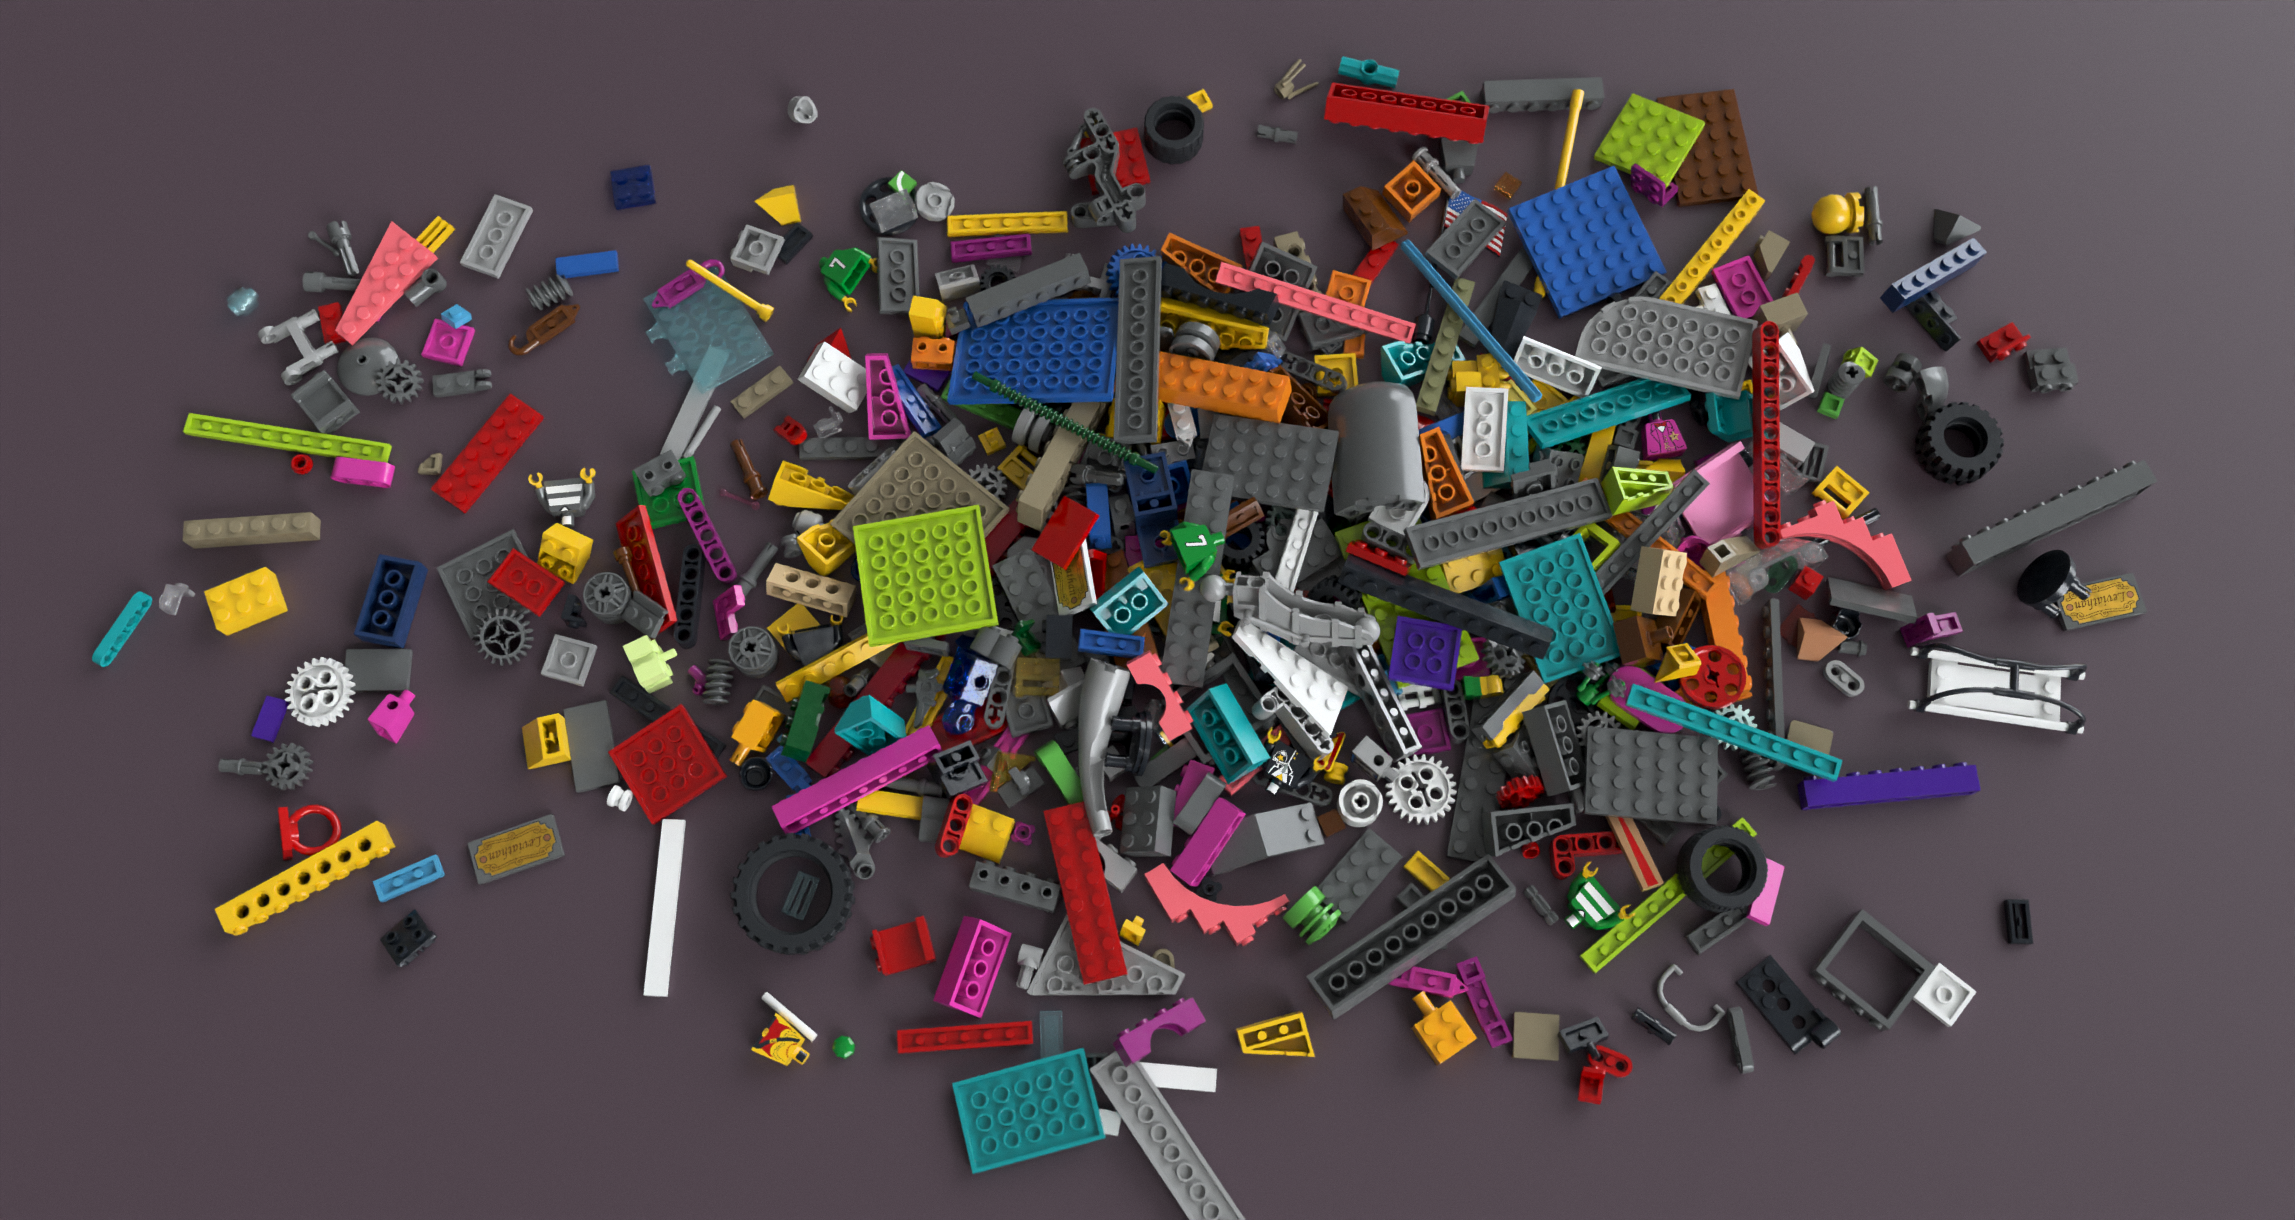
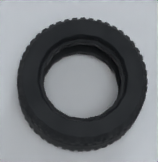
(1747, 851)

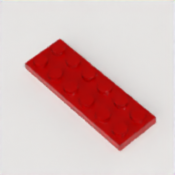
(487, 453)
(637, 534)

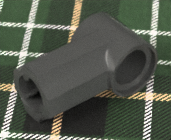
(424, 288)

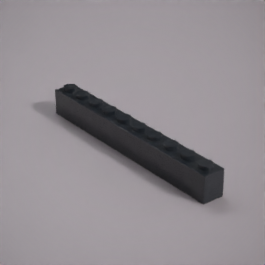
(1447, 606)

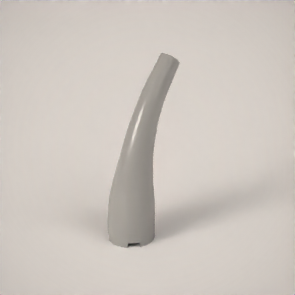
(1099, 701)

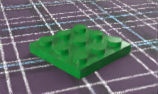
(665, 507)

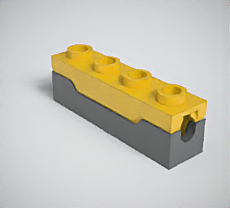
(1507, 711)

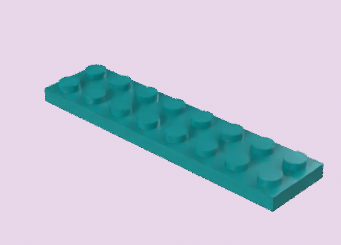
(1603, 410)

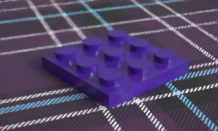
(1425, 653)

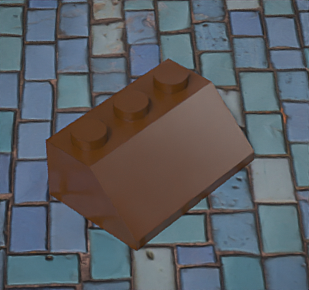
(1372, 216)

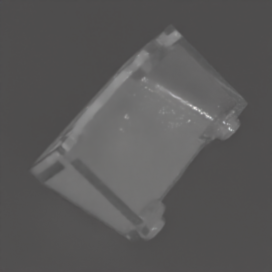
(1751, 574)

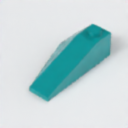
(1408, 362)

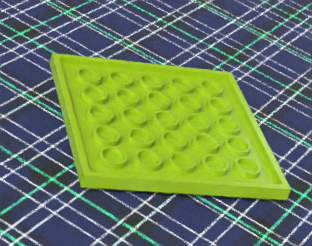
(925, 576)

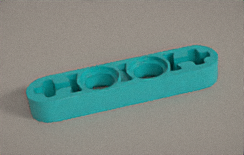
(122, 629)

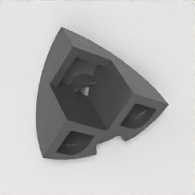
(1933, 389)

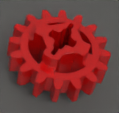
(1520, 792)

